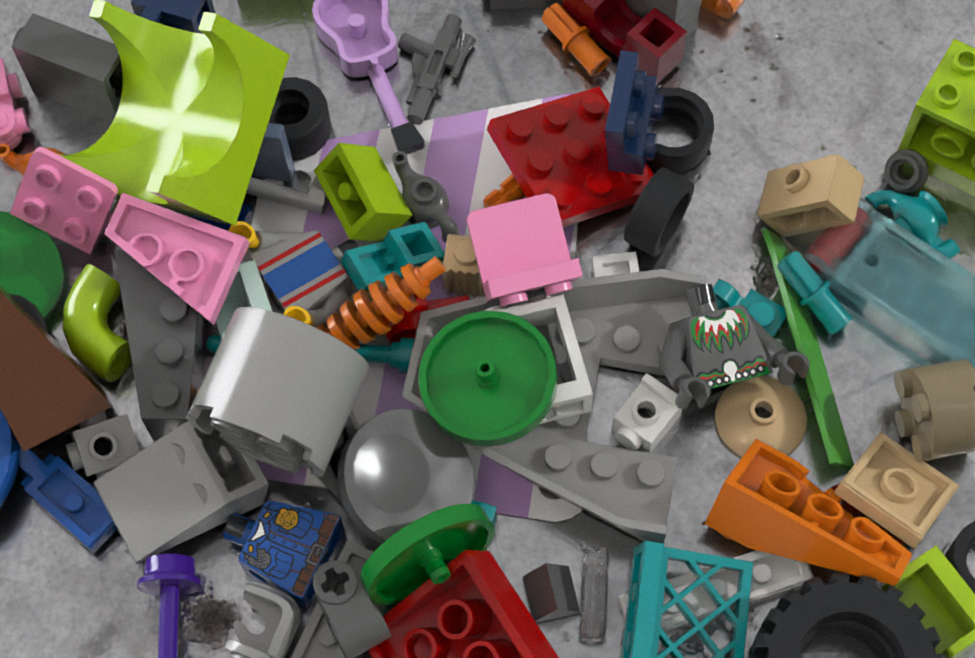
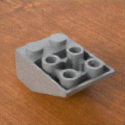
(179, 490)

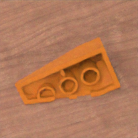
(780, 512)

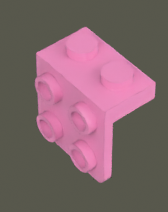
(64, 200)
(522, 249)

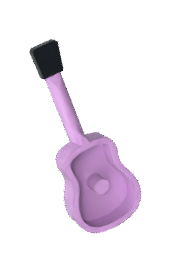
(366, 47)

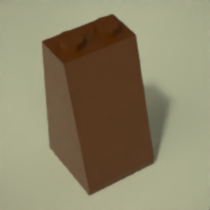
(39, 381)

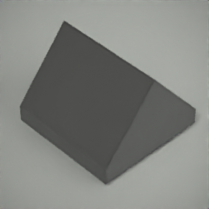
(550, 592)

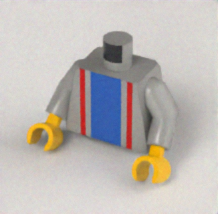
(300, 272)

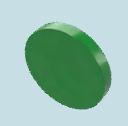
(30, 264)
(488, 378)
(424, 550)

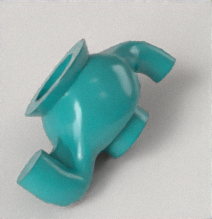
(919, 216)

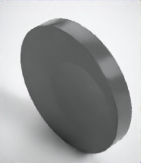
(401, 471)

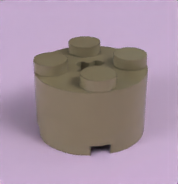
(937, 408)

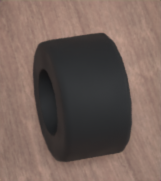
(313, 131)

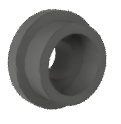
(894, 172)

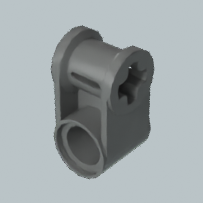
(351, 616)

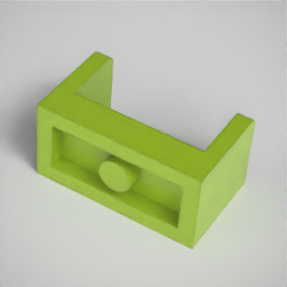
(944, 599)

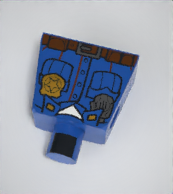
(286, 546)

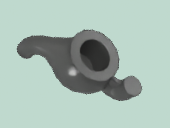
(424, 197)

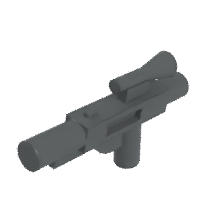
(430, 64)

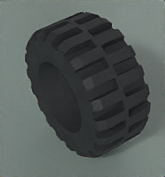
(846, 609)

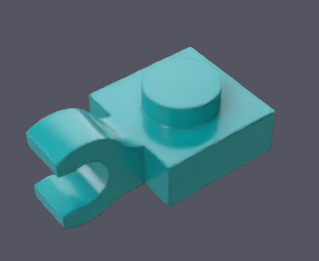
(763, 310)

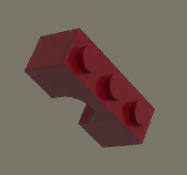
(620, 29)

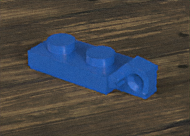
(67, 498)

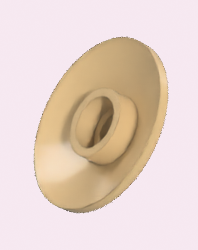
(740, 425)

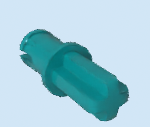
(814, 292)

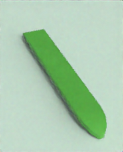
(817, 376)

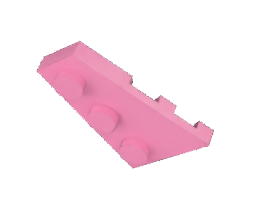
(179, 251)

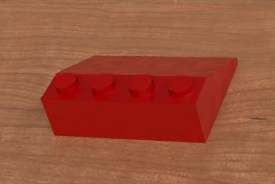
(464, 617)

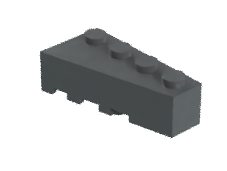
(164, 346)

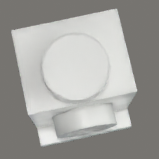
(641, 432)

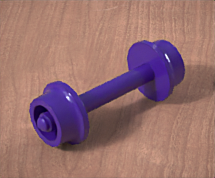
(169, 578)

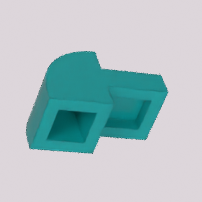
(401, 246)

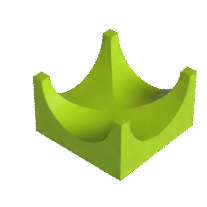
(186, 113)

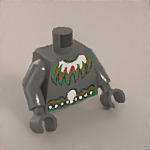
(721, 349)

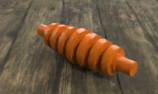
(382, 304)

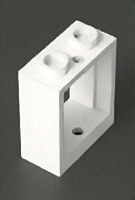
(573, 396)

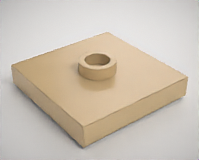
(896, 490)

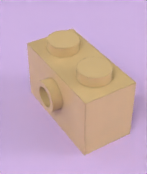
(811, 196)

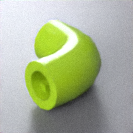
(87, 325)

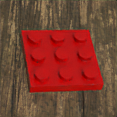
(564, 153)

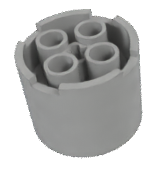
(279, 390)

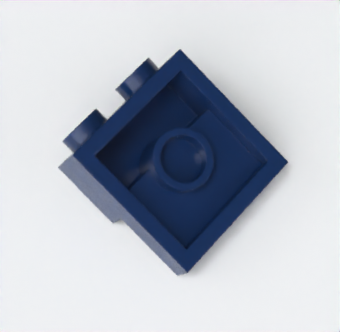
(631, 117)

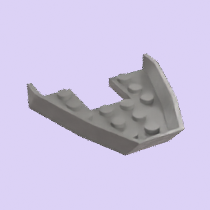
(617, 325)

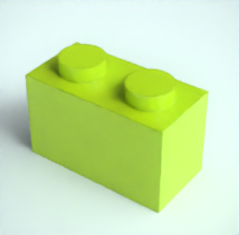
(362, 192)

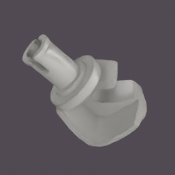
(281, 619)

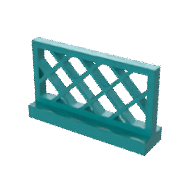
(646, 600)

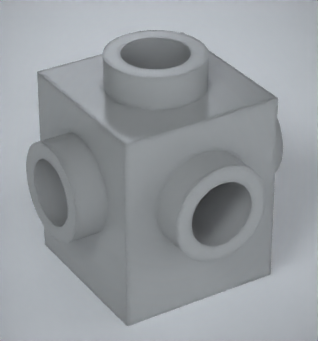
(115, 431)

